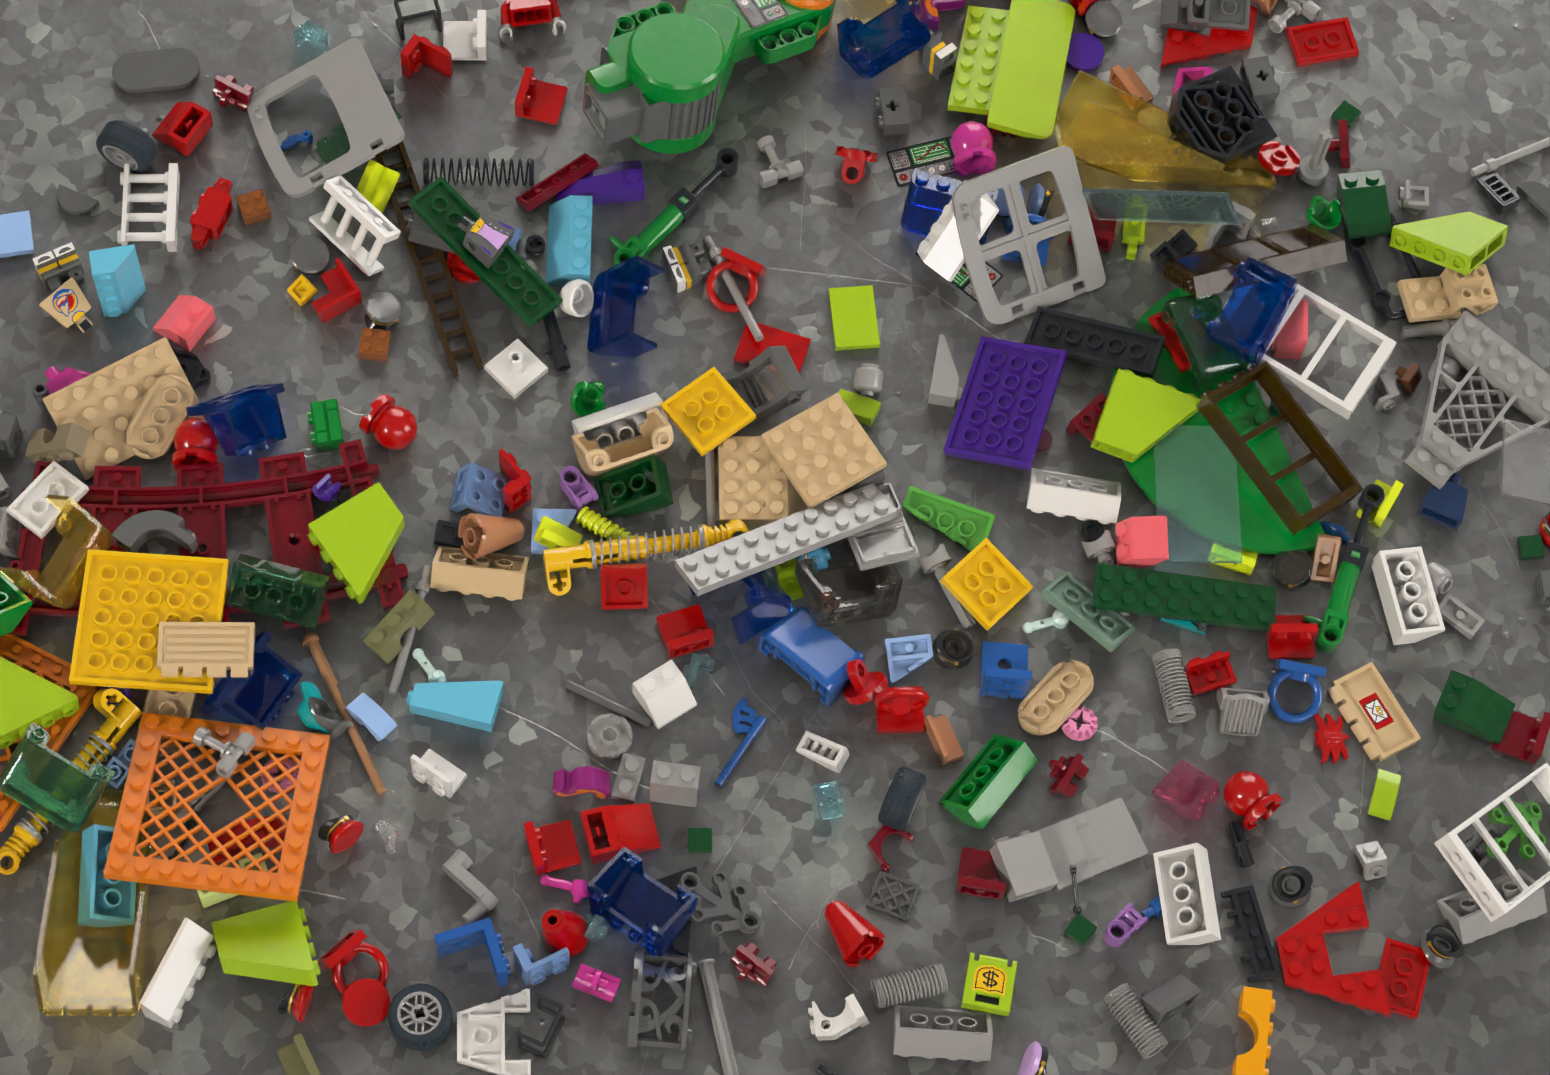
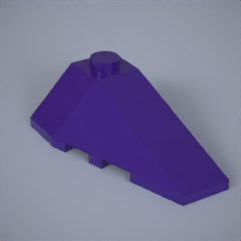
(610, 184)

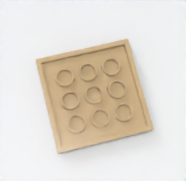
(823, 450)

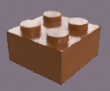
(253, 207)
(374, 344)

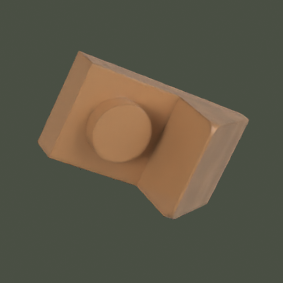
(1325, 557)

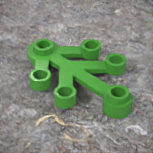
(1532, 813)

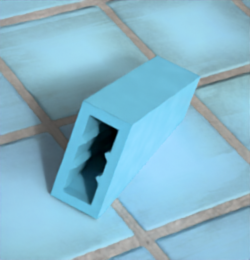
(461, 703)

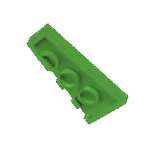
(953, 519)

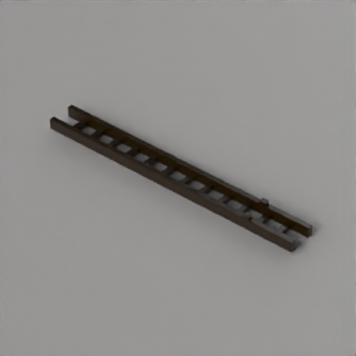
(424, 280)

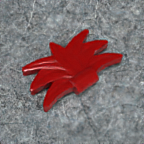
(1330, 738)

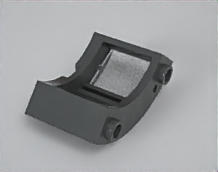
(768, 383)

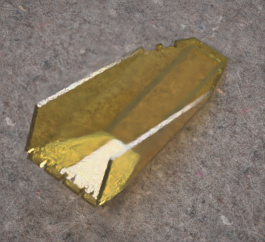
(1131, 141)
(88, 965)

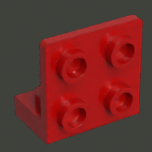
(421, 51)
(539, 99)
(518, 489)
(685, 631)
(552, 846)

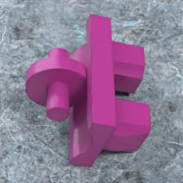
(596, 983)

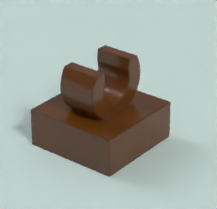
(1409, 377)

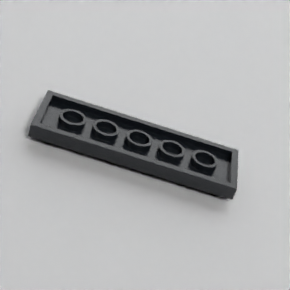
(1096, 341)

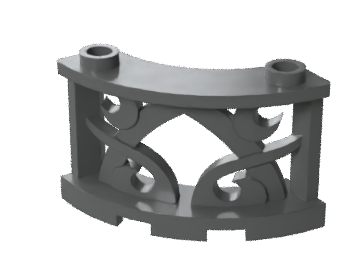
(645, 967)

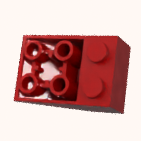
(616, 826)

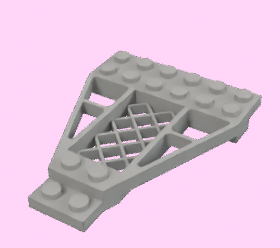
(1493, 365)

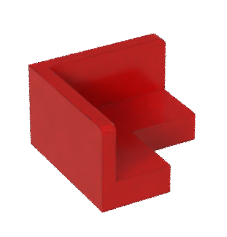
(342, 293)

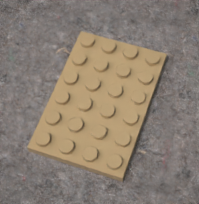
(109, 400)

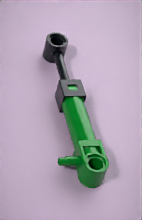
(679, 209)
(1350, 565)

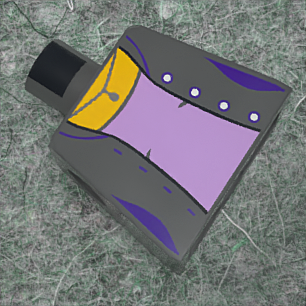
(486, 237)

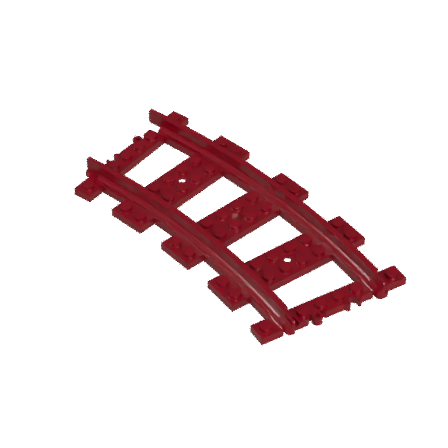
(202, 502)

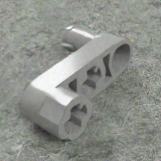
(457, 869)

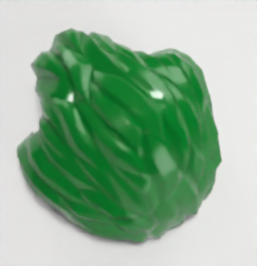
(1324, 213)
(587, 398)

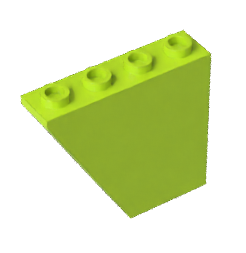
(1452, 241)
(1140, 415)
(358, 538)
(29, 699)
(268, 945)

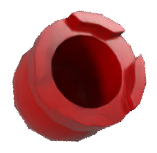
(392, 425)
(194, 443)
(1249, 796)

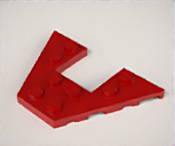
(1187, 46)
(1306, 959)

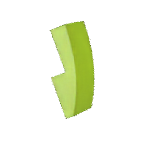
(787, 578)
(1384, 794)

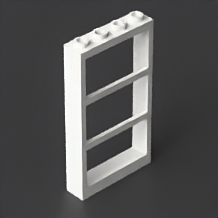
(1300, 382)
(1469, 870)

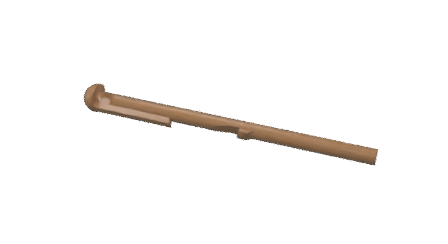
(311, 641)

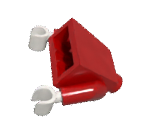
(528, 13)

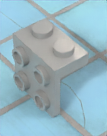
(1242, 230)

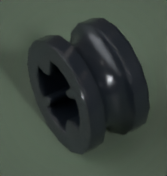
(529, 242)

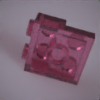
(1187, 791)

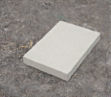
(34, 509)

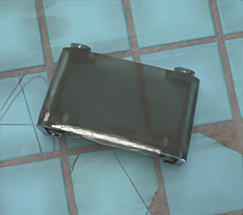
(847, 593)

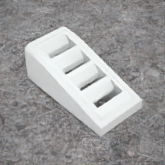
(836, 749)

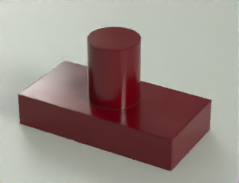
(1342, 144)

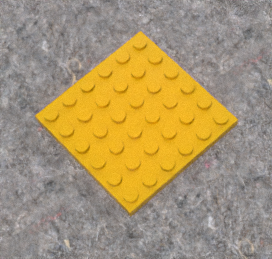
(122, 610)

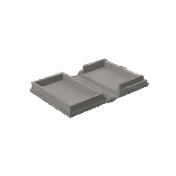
(884, 542)
(1092, 842)

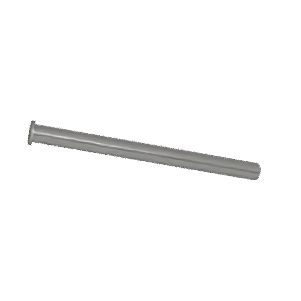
(718, 1016)

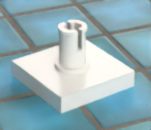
(516, 368)

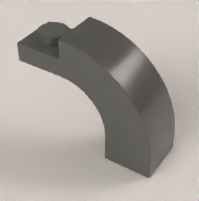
(152, 525)

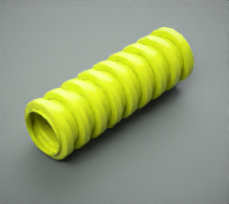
(600, 525)

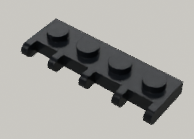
(1252, 933)

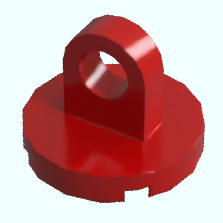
(855, 158)
(863, 683)

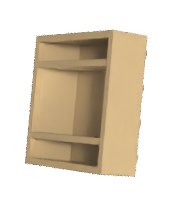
(753, 484)

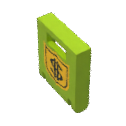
(989, 978)

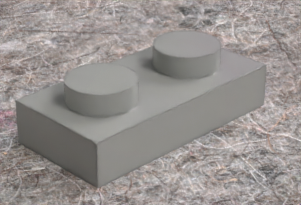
(1460, 616)
(628, 778)

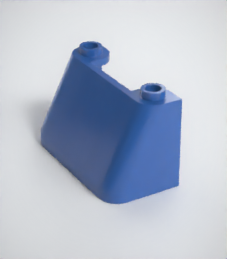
(810, 652)

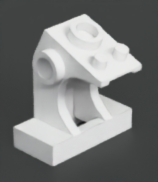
(847, 1021)

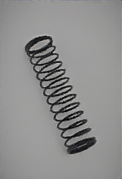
(530, 164)

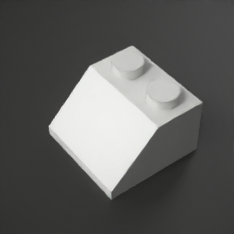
(664, 694)

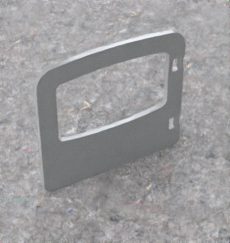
(360, 104)

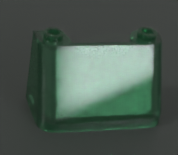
(1207, 359)
(53, 783)

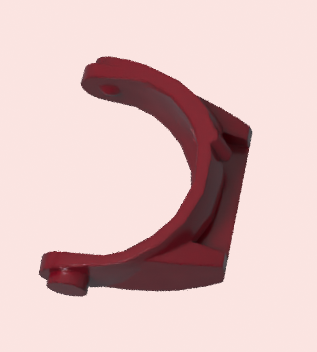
(876, 843)

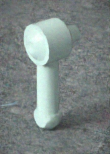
(1058, 619)
(433, 675)

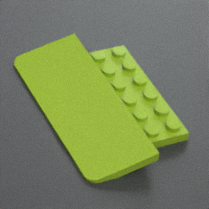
(1014, 65)

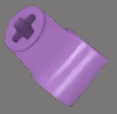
(579, 491)
(1127, 923)

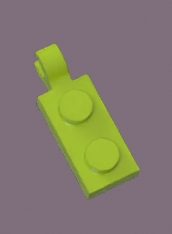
(1133, 235)

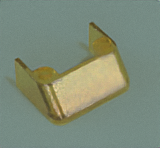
(64, 574)

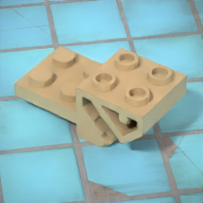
(1447, 295)

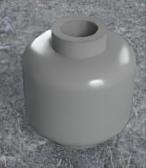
(1450, 367)
(868, 379)
(1440, 577)

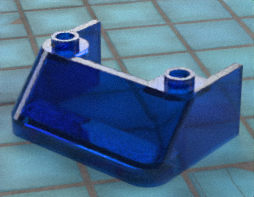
(615, 306)
(765, 603)

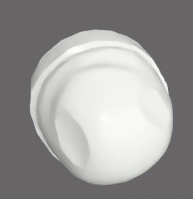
(577, 298)

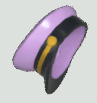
(1034, 1060)

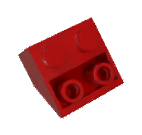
(184, 127)

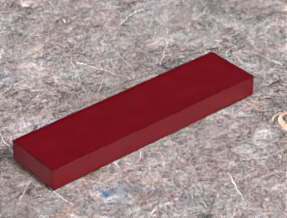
(557, 182)

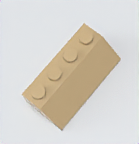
(490, 575)

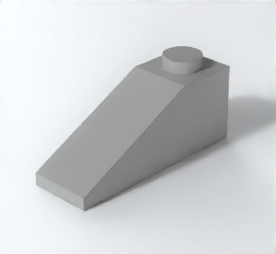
(945, 379)

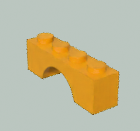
(1255, 1009)

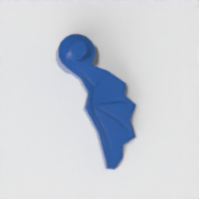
(293, 141)

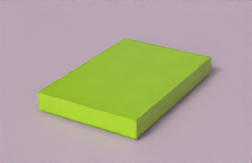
(854, 318)

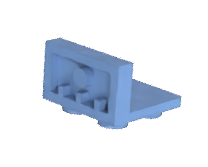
(478, 490)
(536, 972)

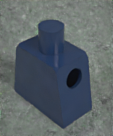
(1447, 503)

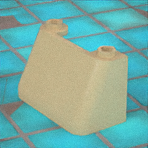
(654, 438)

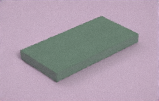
(1075, 603)

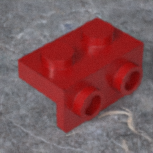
(1210, 673)

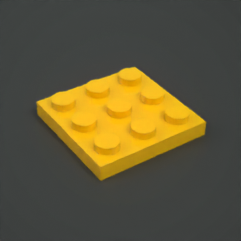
(708, 411)
(986, 584)

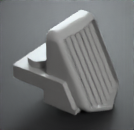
(1241, 711)

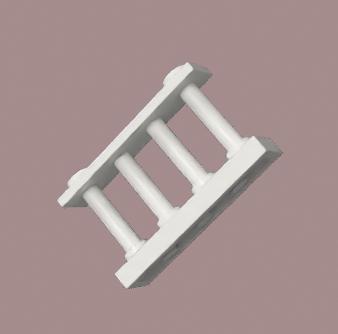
(366, 214)
(168, 217)

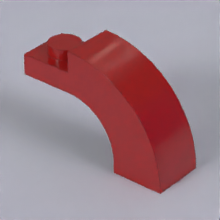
(248, 841)

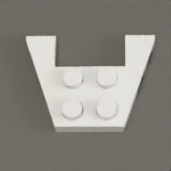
(483, 1035)

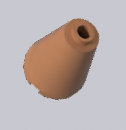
(488, 533)

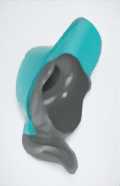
(316, 713)

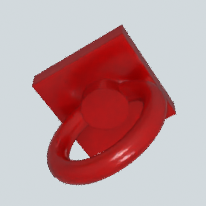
(740, 265)
(901, 709)
(345, 951)

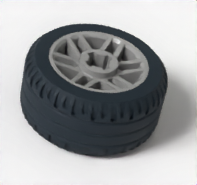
(126, 144)
(902, 798)
(425, 1031)

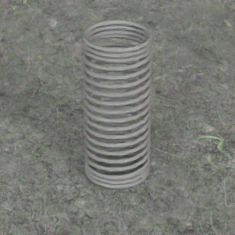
(1173, 659)
(912, 988)
(1129, 1006)

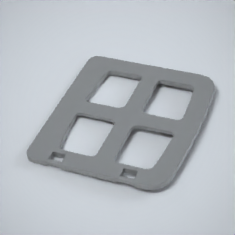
(1026, 236)

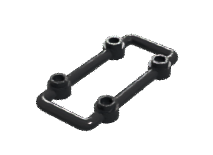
(1381, 297)

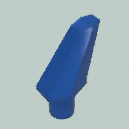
(1336, 530)
(1154, 908)

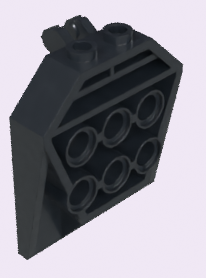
(1222, 136)

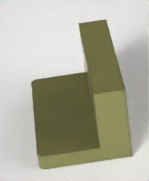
(297, 1058)

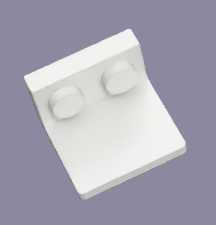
(467, 38)
(438, 773)

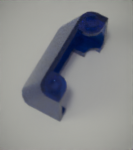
(884, 39)
(1253, 311)

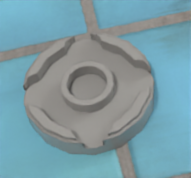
(609, 736)

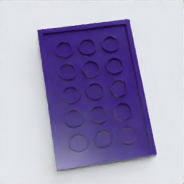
(1005, 403)

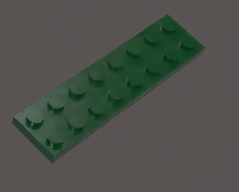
(507, 277)
(1184, 597)

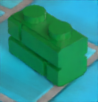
(327, 425)

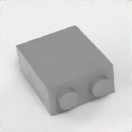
(674, 783)
(1023, 865)

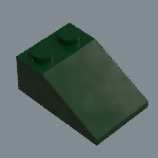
(1364, 203)
(634, 488)
(1473, 708)

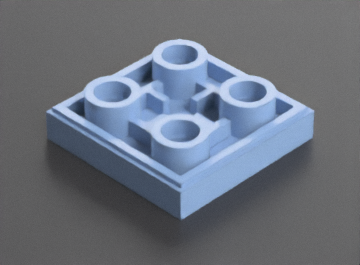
(16, 234)

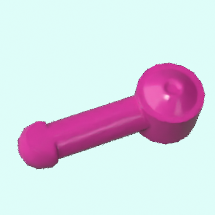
(577, 888)

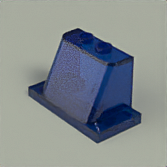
(244, 418)
(261, 694)

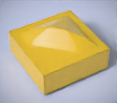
(302, 290)

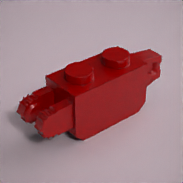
(212, 213)

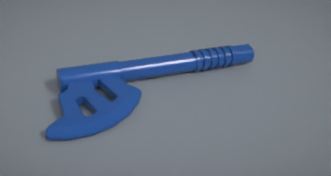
(752, 731)

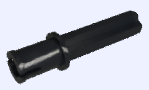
(558, 348)

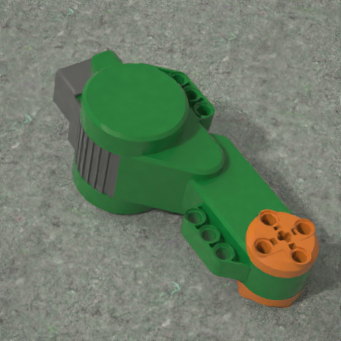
(671, 68)

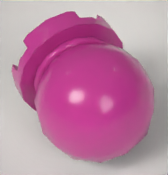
(973, 149)

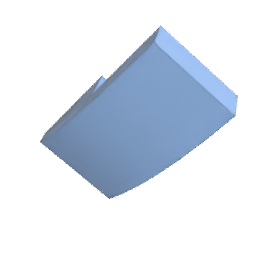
(373, 717)
(121, 765)

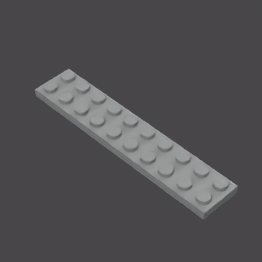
(785, 539)

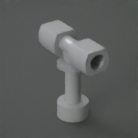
(1295, 7)
(778, 168)
(229, 752)

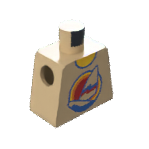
(68, 306)

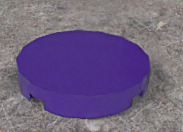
(1084, 53)

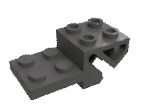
(1201, 14)

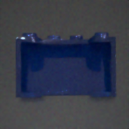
(639, 903)

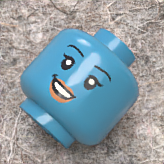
(819, 556)

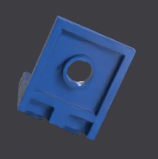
(1004, 682)
(474, 935)

